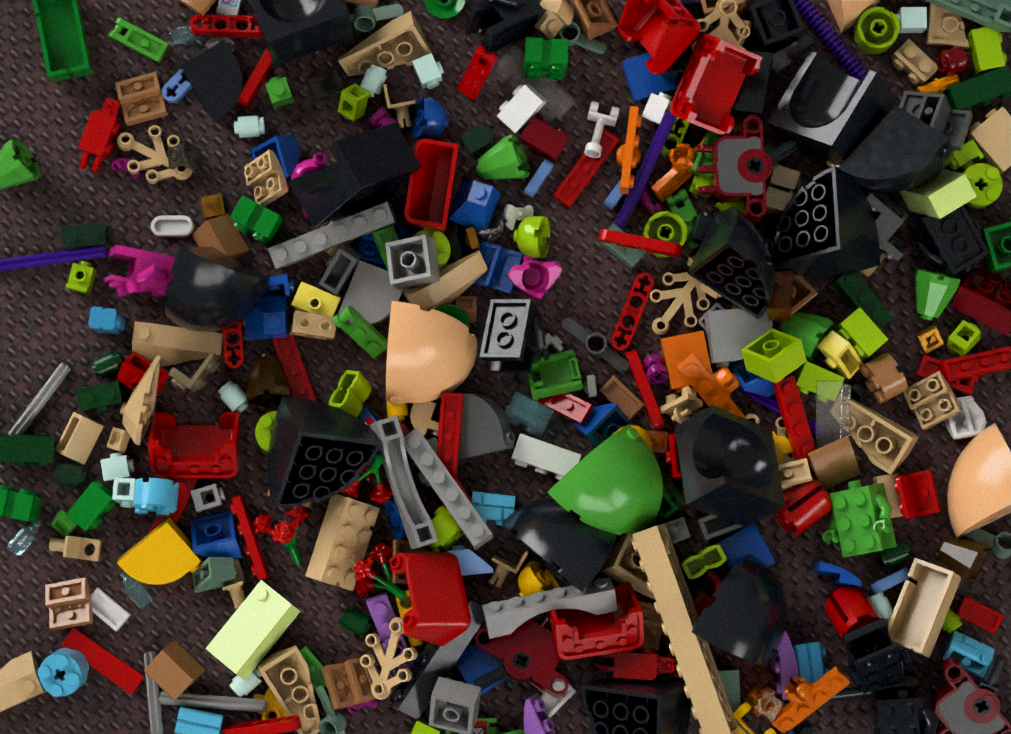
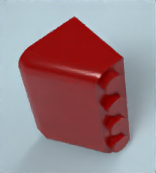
(431, 185)

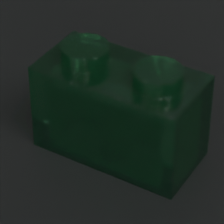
(85, 236)

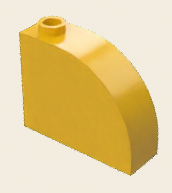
(161, 556)

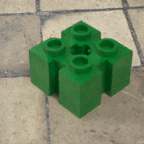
(545, 58)
(255, 219)
(19, 505)

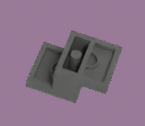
(936, 112)
(887, 223)

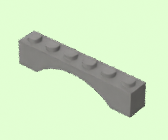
(333, 235)
(447, 489)
(411, 510)
(506, 615)

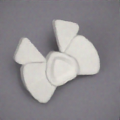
(513, 213)

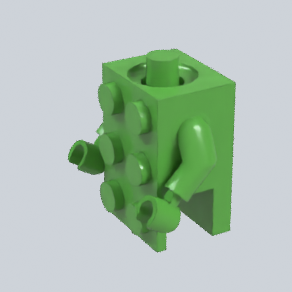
(861, 520)

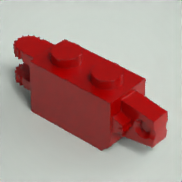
(99, 134)
(638, 665)

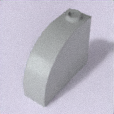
(371, 293)
(730, 332)

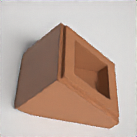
(469, 305)

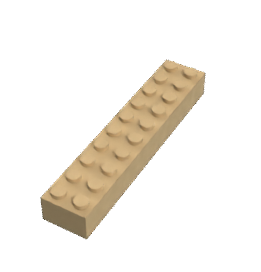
(679, 618)

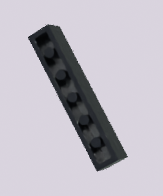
(432, 663)

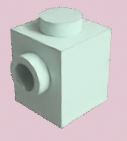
(912, 19)
(428, 71)
(117, 467)
(124, 491)

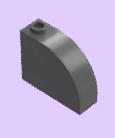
(483, 427)

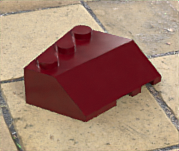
(986, 300)

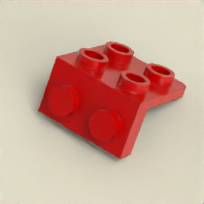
(917, 494)

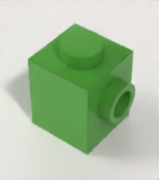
(279, 92)

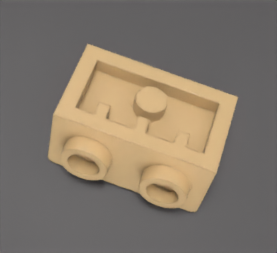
(914, 63)
(313, 326)

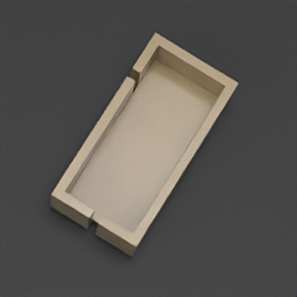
(342, 541)
(923, 606)

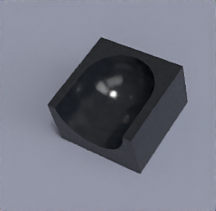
(300, 26)
(830, 110)
(364, 174)
(729, 466)

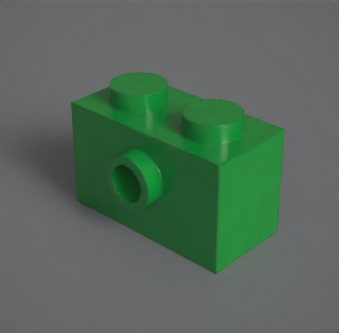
(92, 506)

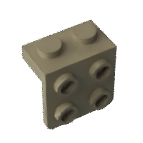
(198, 380)

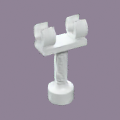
(593, 148)

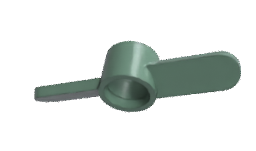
(373, 15)
(581, 40)
(982, 536)
(334, 721)

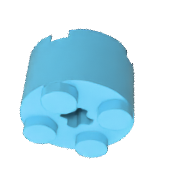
(155, 496)
(52, 674)

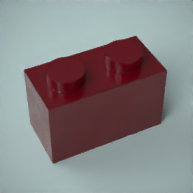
(544, 139)

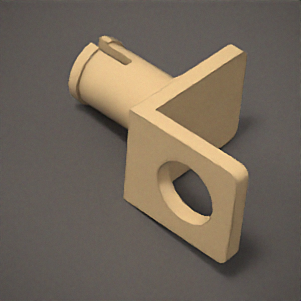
(401, 110)
(75, 547)
(504, 568)
(235, 586)

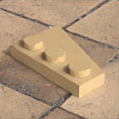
(945, 28)

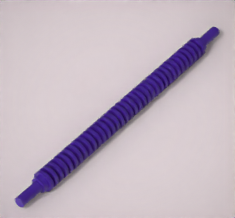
(832, 40)

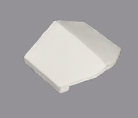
(968, 422)

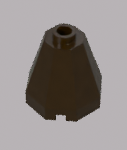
(266, 382)
(963, 557)

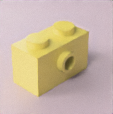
(315, 301)
(840, 354)

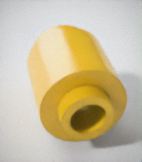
(400, 410)

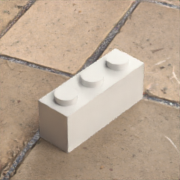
(544, 456)

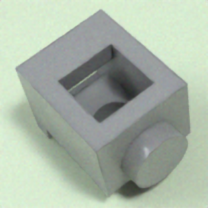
(200, 497)

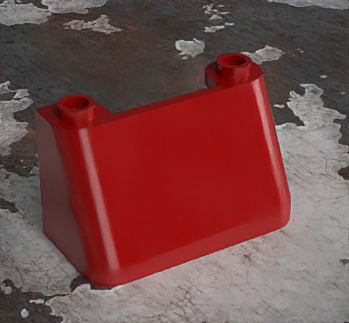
(661, 27)
(713, 84)
(194, 449)
(436, 595)
(585, 635)

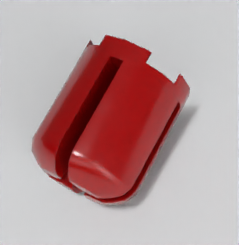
(803, 506)
(849, 610)

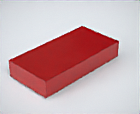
(979, 615)

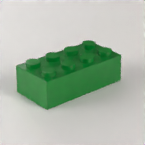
(63, 39)

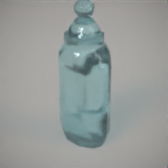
(182, 35)
(23, 539)
(136, 591)

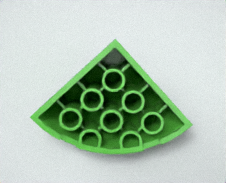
(614, 485)

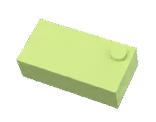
(940, 194)
(252, 630)

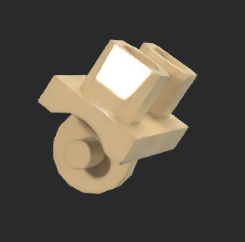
(681, 407)

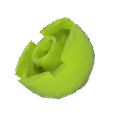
(532, 236)

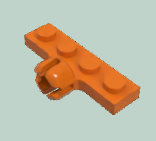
(629, 154)
(682, 163)
(712, 387)
(808, 697)

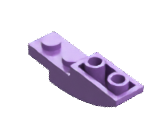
(382, 615)
(785, 665)
(536, 718)

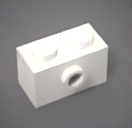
(521, 107)

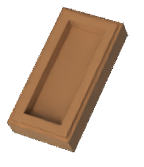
(618, 393)

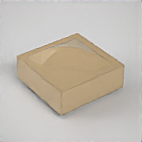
(118, 440)

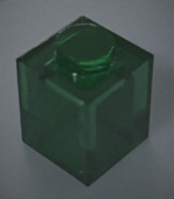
(477, 139)

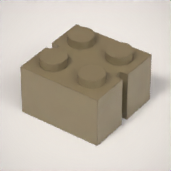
(780, 188)

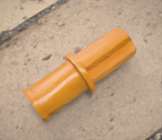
(939, 85)

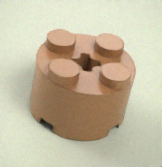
(883, 377)

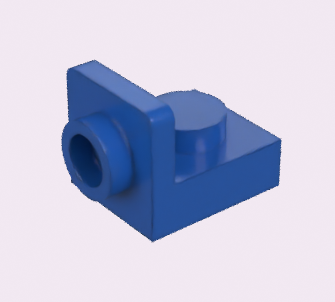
(282, 280)

